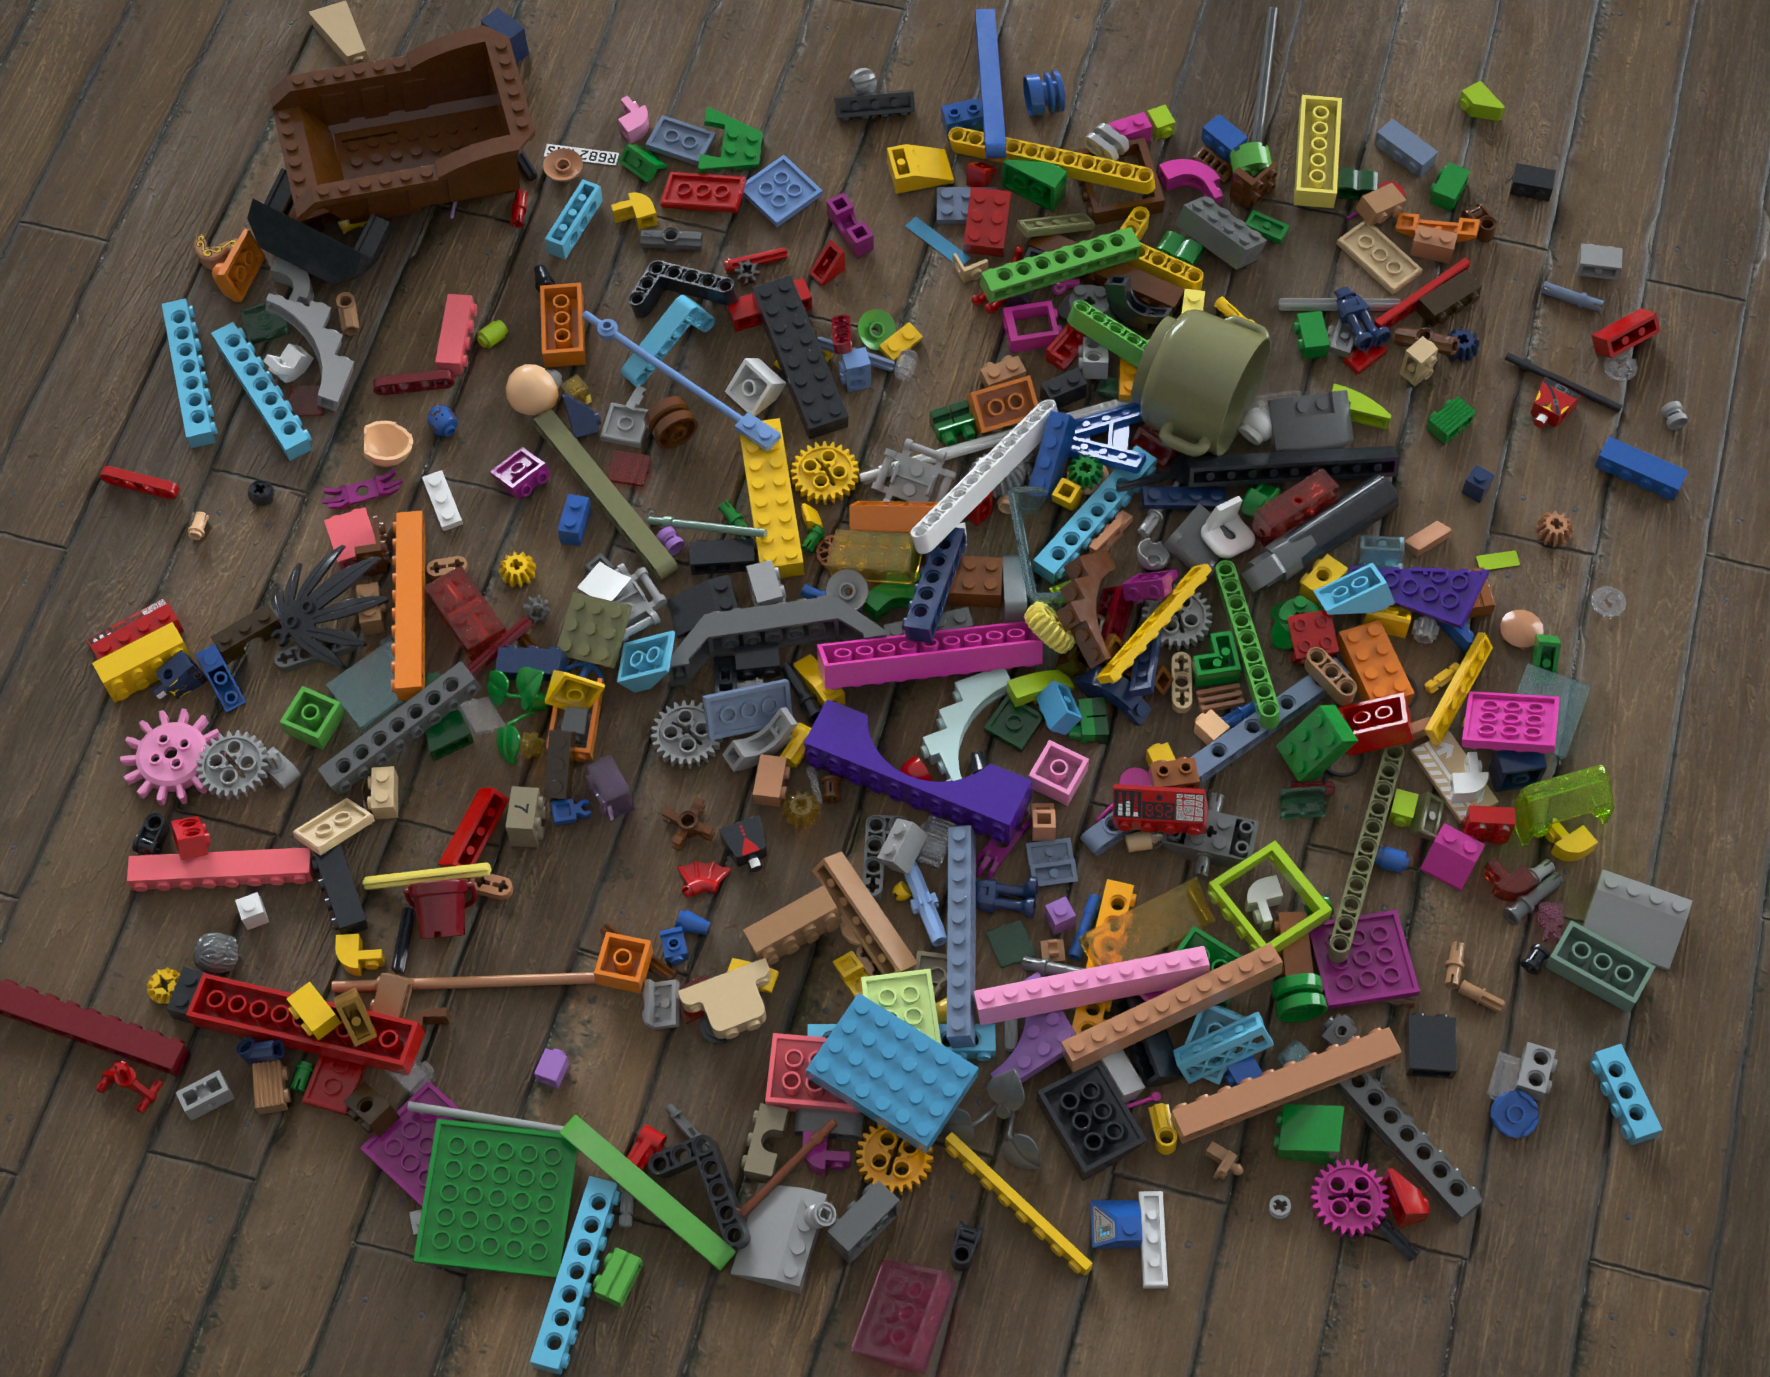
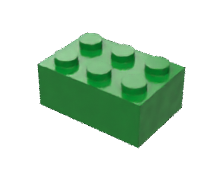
(1317, 743)

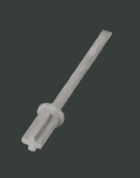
(1154, 516)

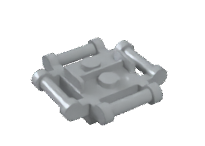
(913, 478)
(642, 612)

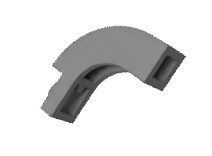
(296, 278)
(771, 739)

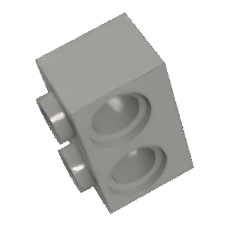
(1094, 359)
(1531, 1070)

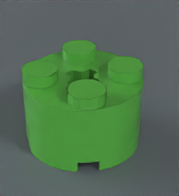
(1251, 158)

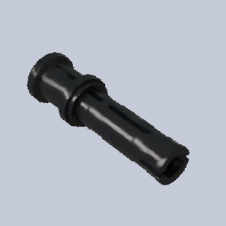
(807, 700)

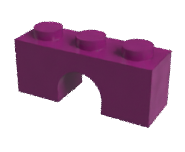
(855, 234)

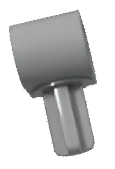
(281, 769)

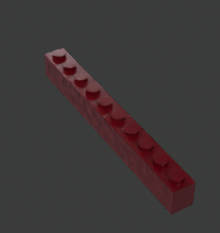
(92, 1028)

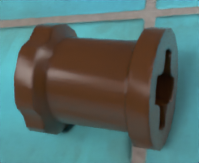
(831, 782)

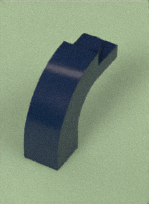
(1118, 693)

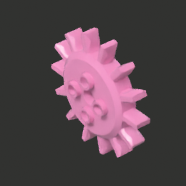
(163, 774)

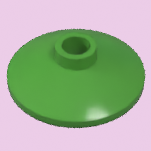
(883, 324)

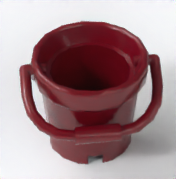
(440, 906)

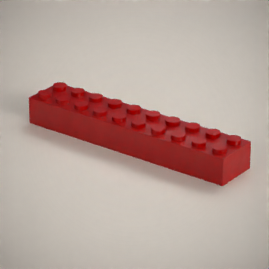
(264, 1015)

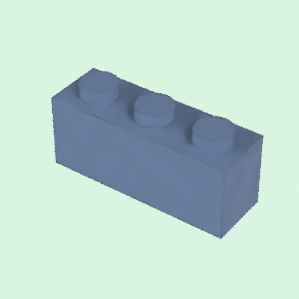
(1406, 148)

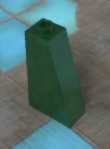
(450, 733)

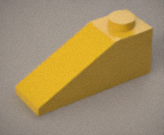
(809, 672)

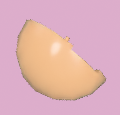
(531, 390)
(386, 443)

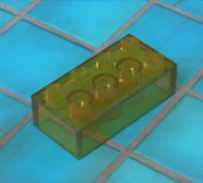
(875, 555)

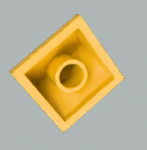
(1394, 620)
(572, 691)

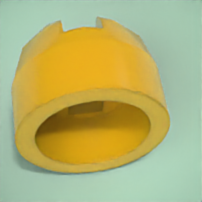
(902, 891)

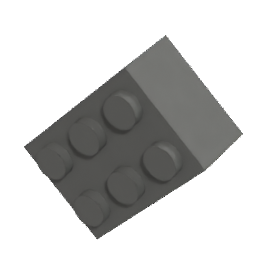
(863, 1221)

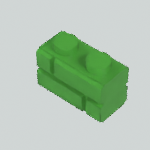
(617, 1277)

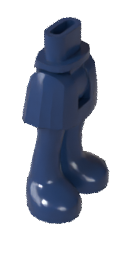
(1354, 308)
(988, 891)

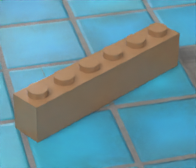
(864, 915)

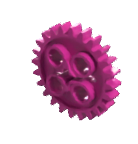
(1351, 1219)

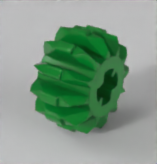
(1091, 466)

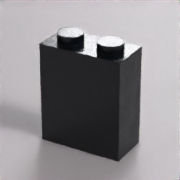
(1430, 1046)

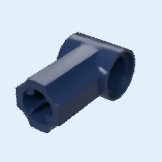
(260, 1051)

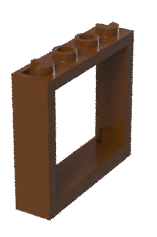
(1121, 211)

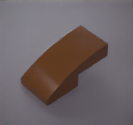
(431, 1017)

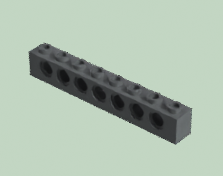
(389, 728)
(1406, 1152)

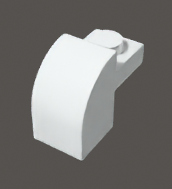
(290, 364)
(1468, 785)
(1260, 896)

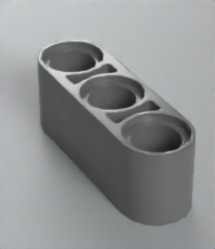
(848, 1129)

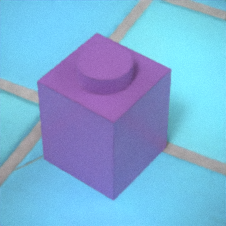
(1059, 915)
(552, 1067)

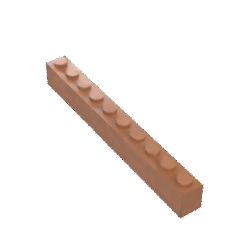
(1171, 1007)
(1285, 1085)

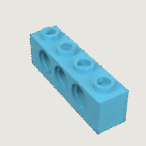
(573, 219)
(1615, 1059)

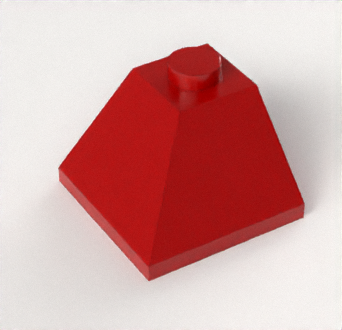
(1405, 1200)

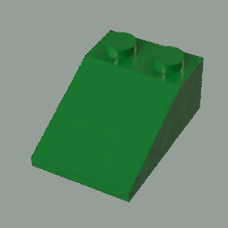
(1035, 181)

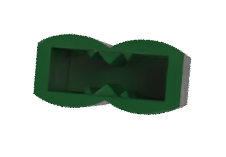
(1355, 184)

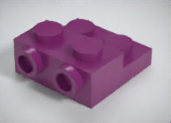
(521, 473)
(1149, 585)

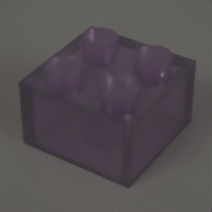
(609, 788)

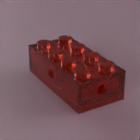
(1294, 506)
(465, 612)

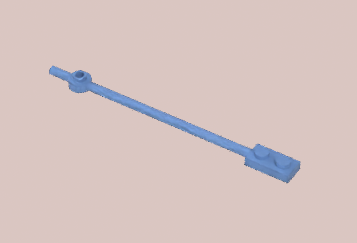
(746, 425)

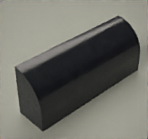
(1153, 1054)

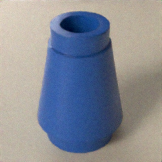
(692, 923)

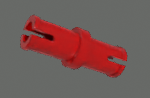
(519, 208)

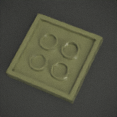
(594, 629)

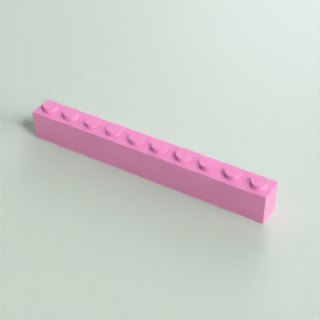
(1090, 985)

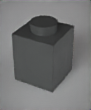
(576, 720)

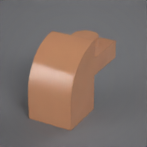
(1043, 822)

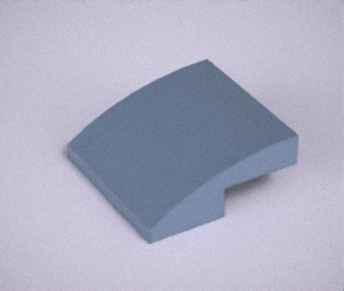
(1052, 862)

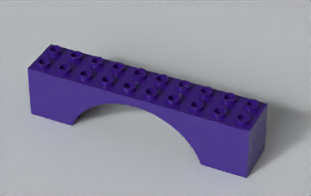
(988, 800)

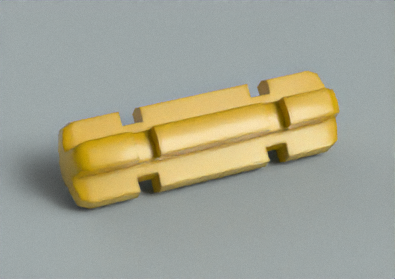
(1442, 678)

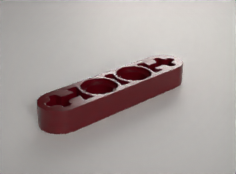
(842, 334)
(393, 384)

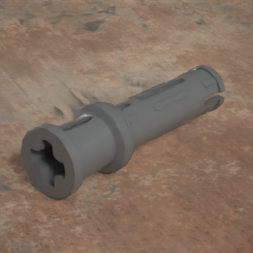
(1527, 903)

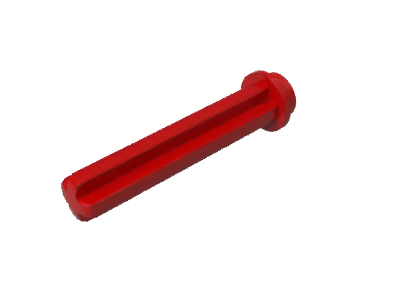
(759, 258)

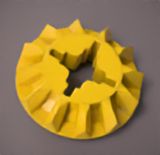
(159, 994)

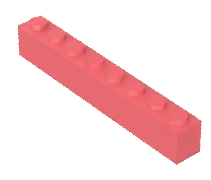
(221, 869)

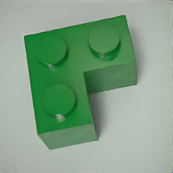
(1220, 665)

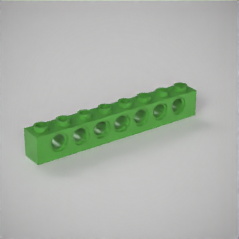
(1060, 265)

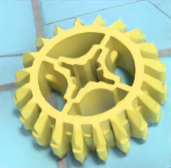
(1047, 627)

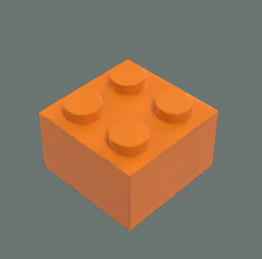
(623, 962)

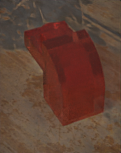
(1509, 886)

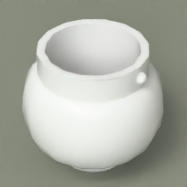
(1256, 425)

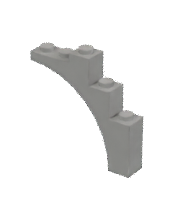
(325, 343)

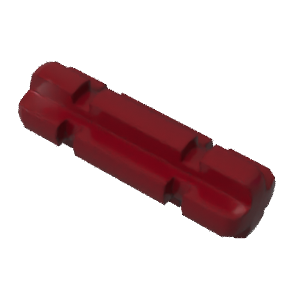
(1329, 786)

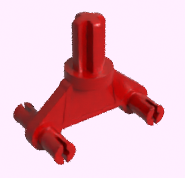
(126, 1078)

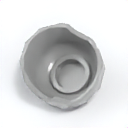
(1152, 555)

